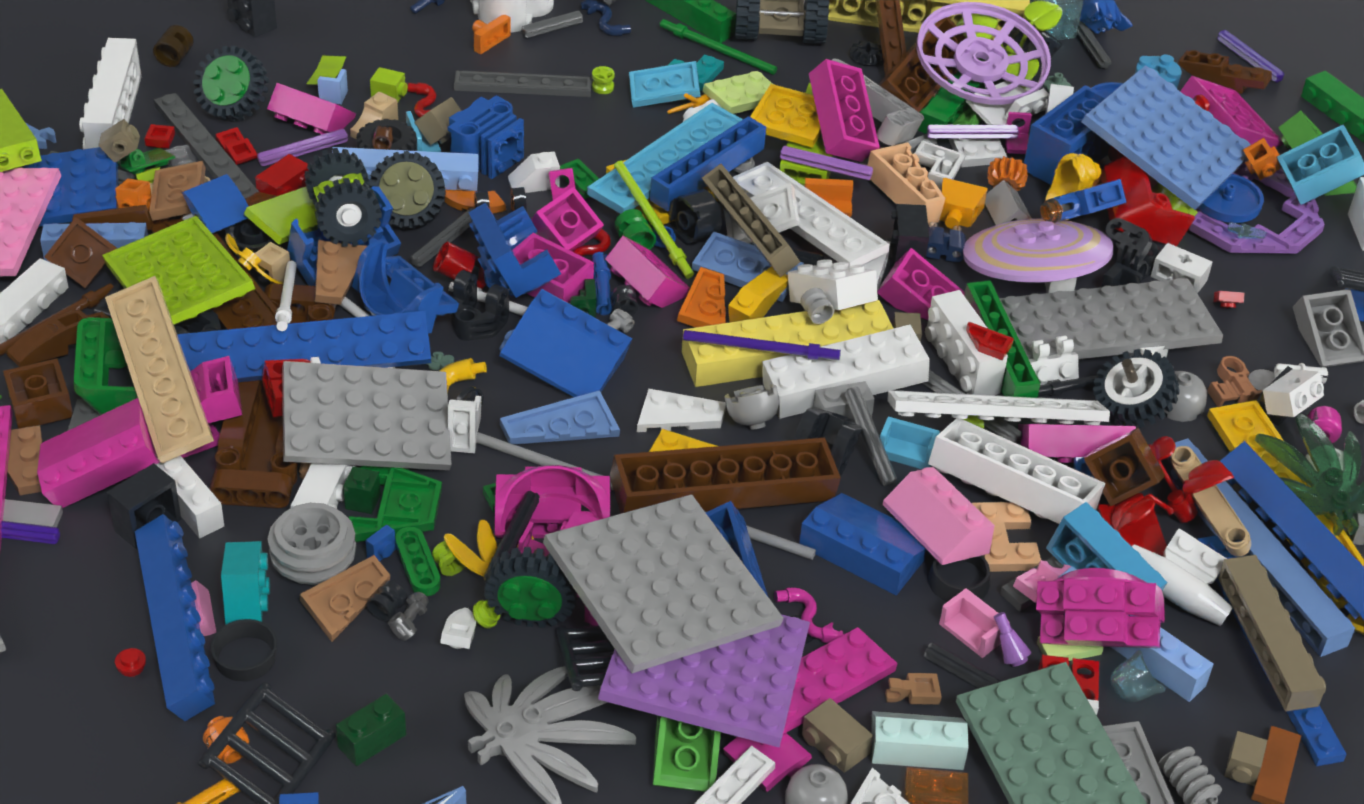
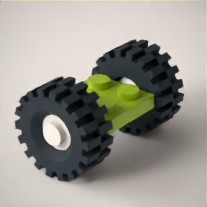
(342, 197)

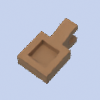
(919, 687)

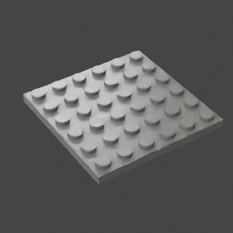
(662, 582)

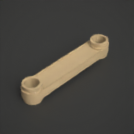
(1213, 505)

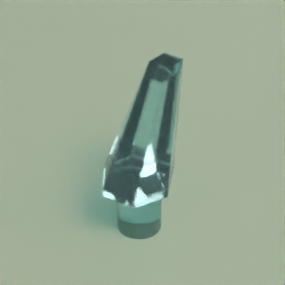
(1246, 231)

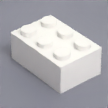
(842, 284)

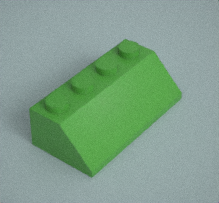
(1300, 130)

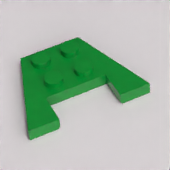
(406, 502)

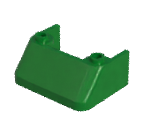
(96, 352)

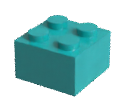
(244, 581)

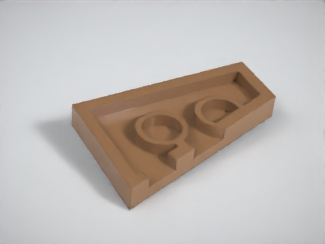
(335, 270)
(344, 596)

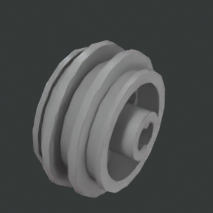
(321, 541)

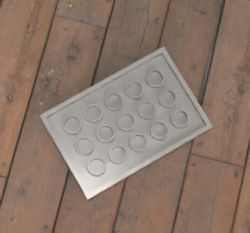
(365, 416)

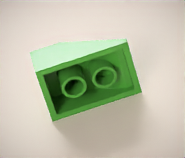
(685, 755)

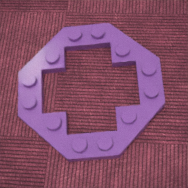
(1291, 240)

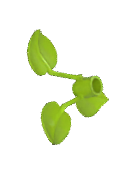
(1041, 14)

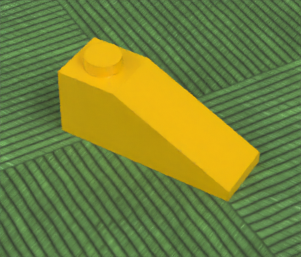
(757, 296)

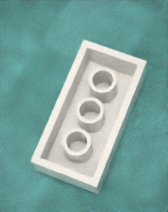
(947, 331)

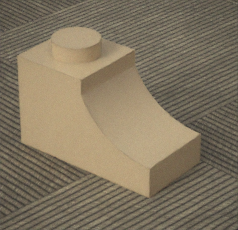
(376, 108)

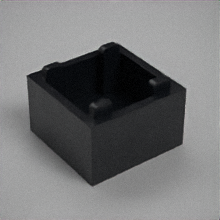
(909, 231)

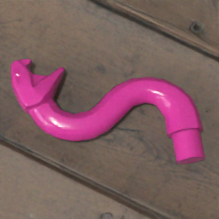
(789, 595)

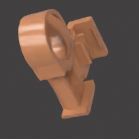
(1234, 384)

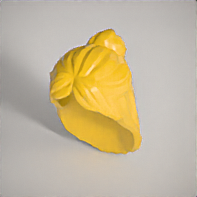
(1073, 174)

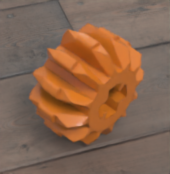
(1007, 169)

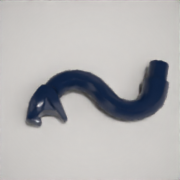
(612, 30)

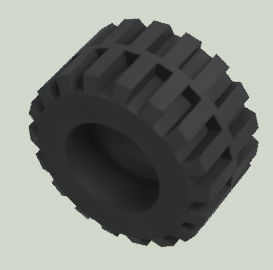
(403, 135)

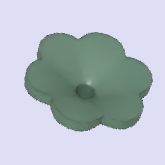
(1057, 79)

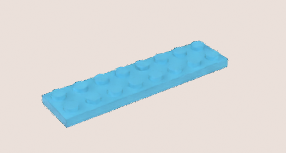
(661, 154)

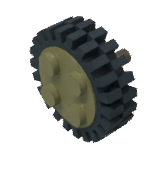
(412, 188)

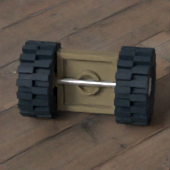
(782, 17)

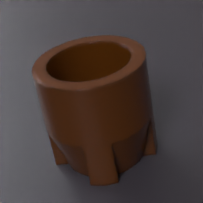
(382, 138)

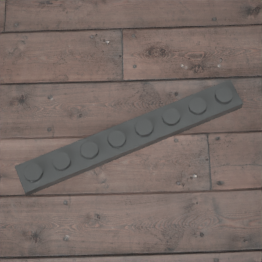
(202, 142)

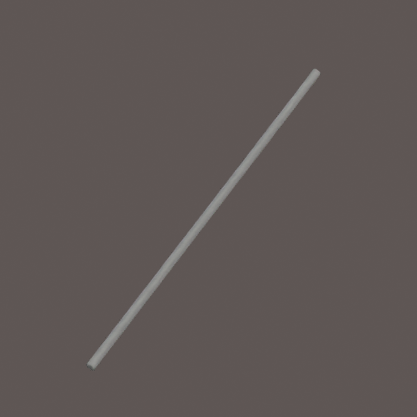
(542, 460)

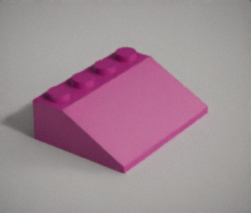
(1232, 111)
(95, 455)

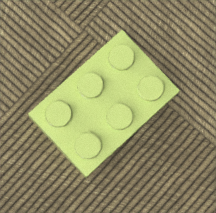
(738, 92)

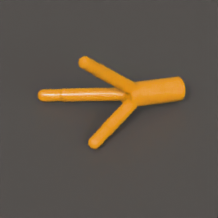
(695, 102)

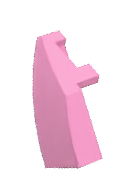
(1028, 581)

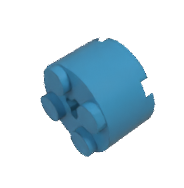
(1163, 66)

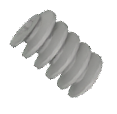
(1190, 777)

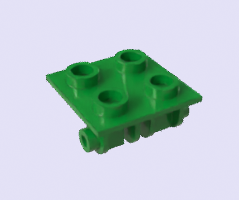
(137, 160)

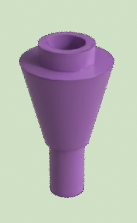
(1013, 648)

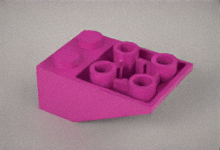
(217, 389)

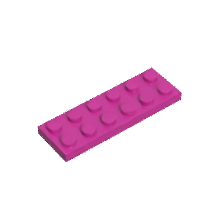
(837, 673)

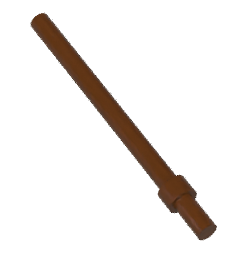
(88, 300)

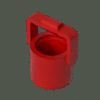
(453, 259)

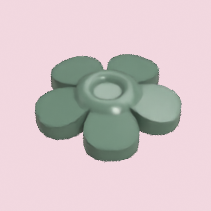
(439, 361)

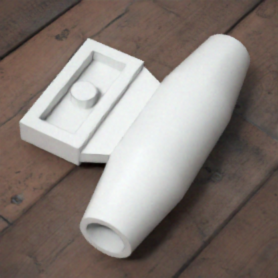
(1189, 571)

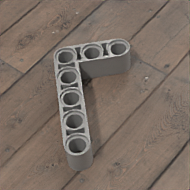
(897, 118)

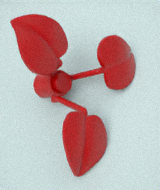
(1179, 502)

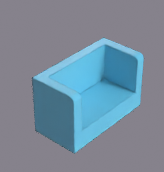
(908, 442)

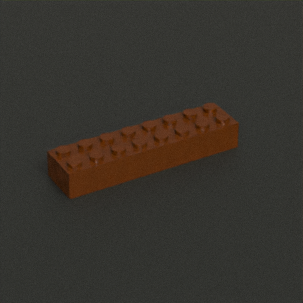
(735, 473)

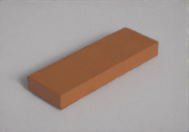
(1276, 766)

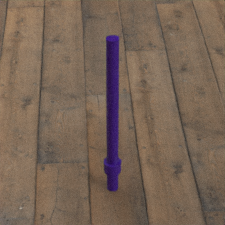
(812, 351)

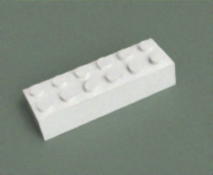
(112, 89)
(880, 359)
(1012, 471)

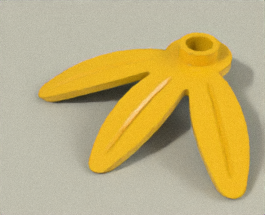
(249, 259)
(486, 545)

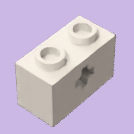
(1179, 263)
(1293, 392)

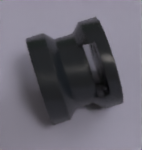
(625, 299)

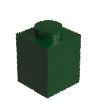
(362, 490)

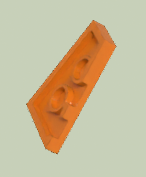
(704, 300)

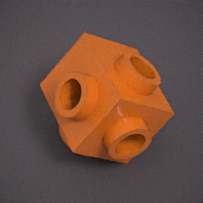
(1262, 159)
(133, 193)

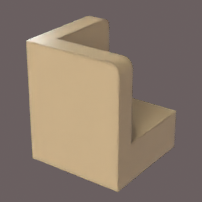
(274, 260)

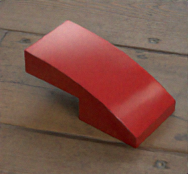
(236, 146)

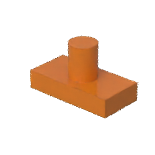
(490, 34)

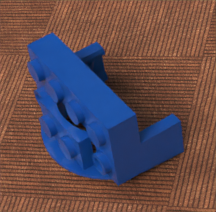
(303, 246)
(497, 257)

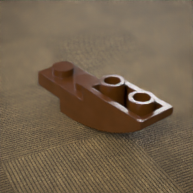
(1218, 70)
(48, 339)

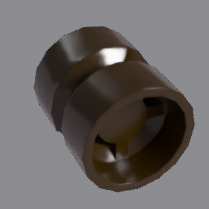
(173, 45)

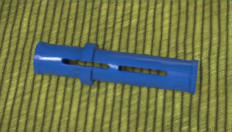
(602, 276)

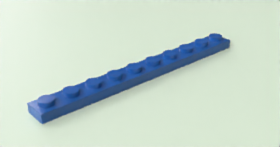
(1309, 722)

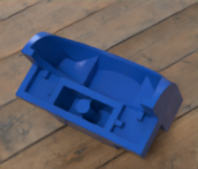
(408, 287)

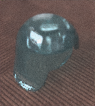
(1134, 681)

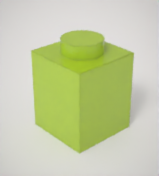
(389, 83)

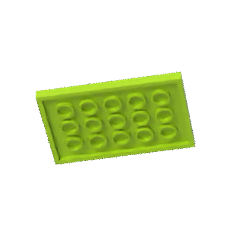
(188, 264)

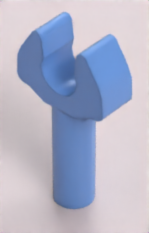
(43, 135)

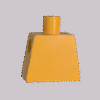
(962, 203)

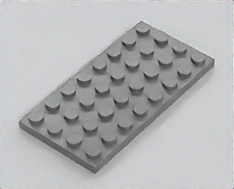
(1114, 318)

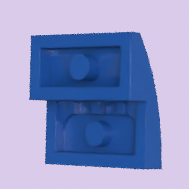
(217, 203)

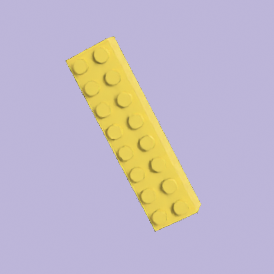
(722, 364)

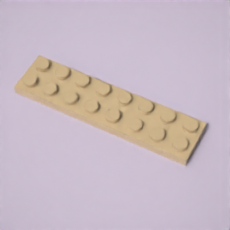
(159, 370)

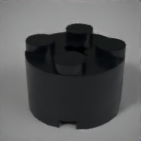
(696, 216)

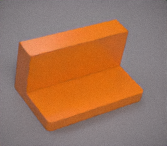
(833, 191)

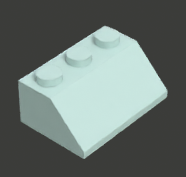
(919, 740)

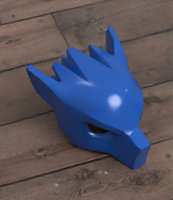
(1103, 16)

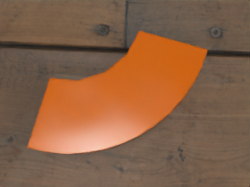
(465, 200)

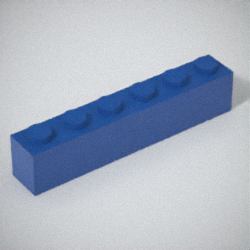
(727, 148)

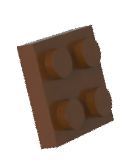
(80, 252)

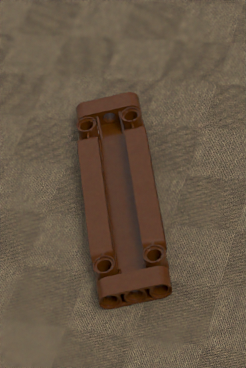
(251, 445)

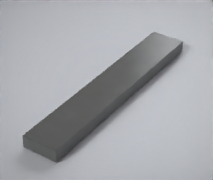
(522, 83)

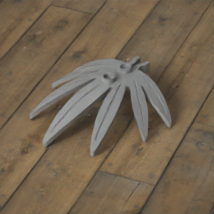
(518, 729)

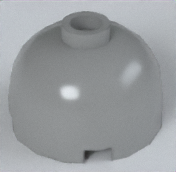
(1190, 399)
(753, 405)
(816, 786)

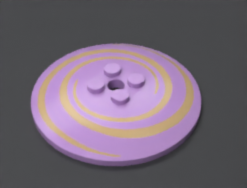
(1038, 250)

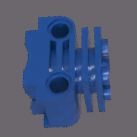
(490, 132)

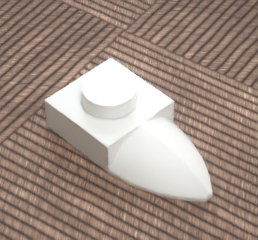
(459, 629)

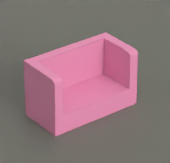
(971, 622)

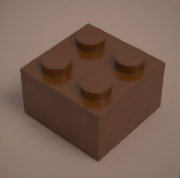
(38, 393)
(1124, 466)

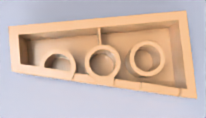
(903, 179)

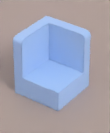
(333, 89)

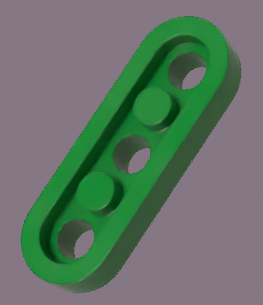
(417, 561)

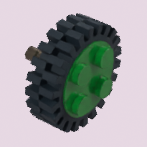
(230, 83)
(529, 588)

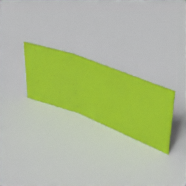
(328, 67)

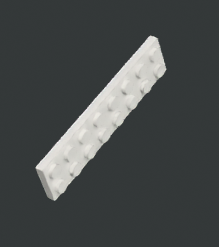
(819, 221)
(1005, 406)

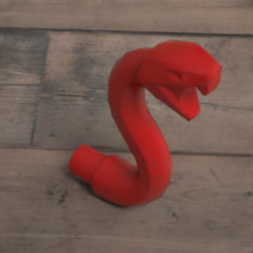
(422, 89)
(604, 239)

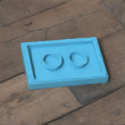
(664, 84)

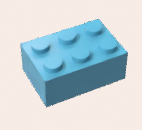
(1322, 164)

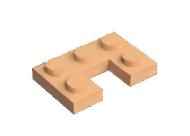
(1006, 555)

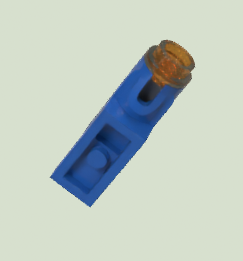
(1083, 201)

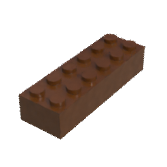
(908, 77)

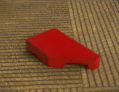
(989, 341)

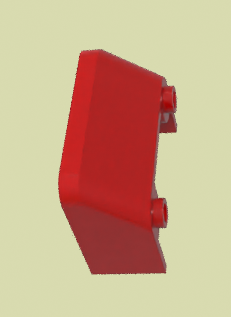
(1144, 207)

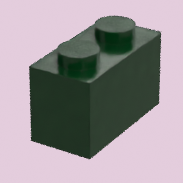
(371, 729)

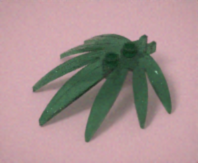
(1331, 489)

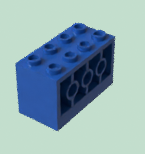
(1064, 133)

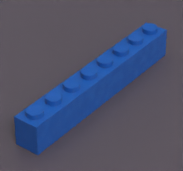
(1299, 525)
(174, 618)

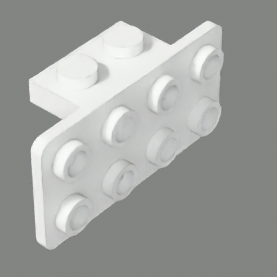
(998, 114)

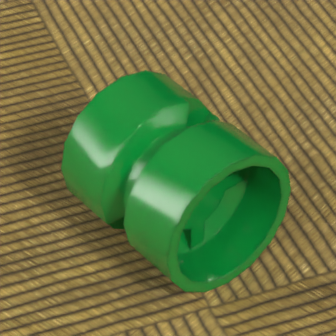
(635, 227)

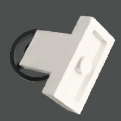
(465, 420)

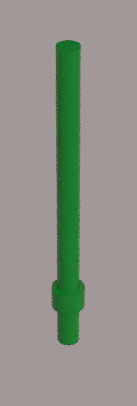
(682, 31)

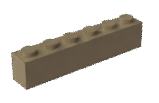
(751, 220)
(1271, 633)

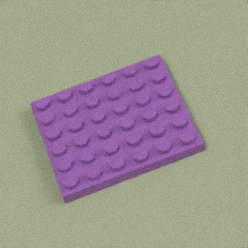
(729, 688)

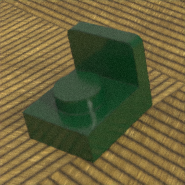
(587, 298)

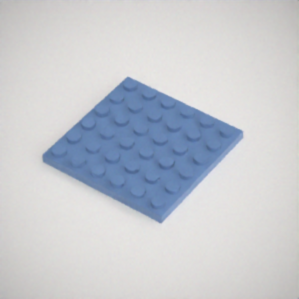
(1168, 136)

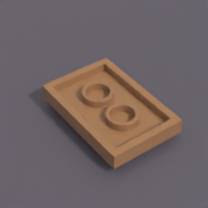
(168, 188)

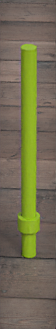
(676, 254)

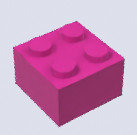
(567, 221)

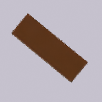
(135, 214)

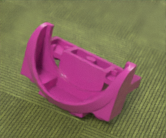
(560, 493)
(1097, 609)

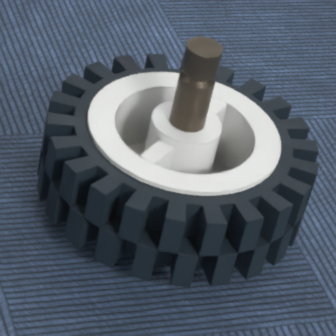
(1137, 388)

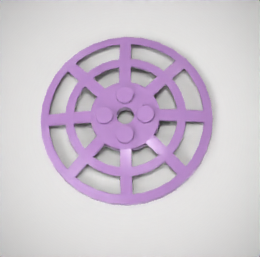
(974, 48)

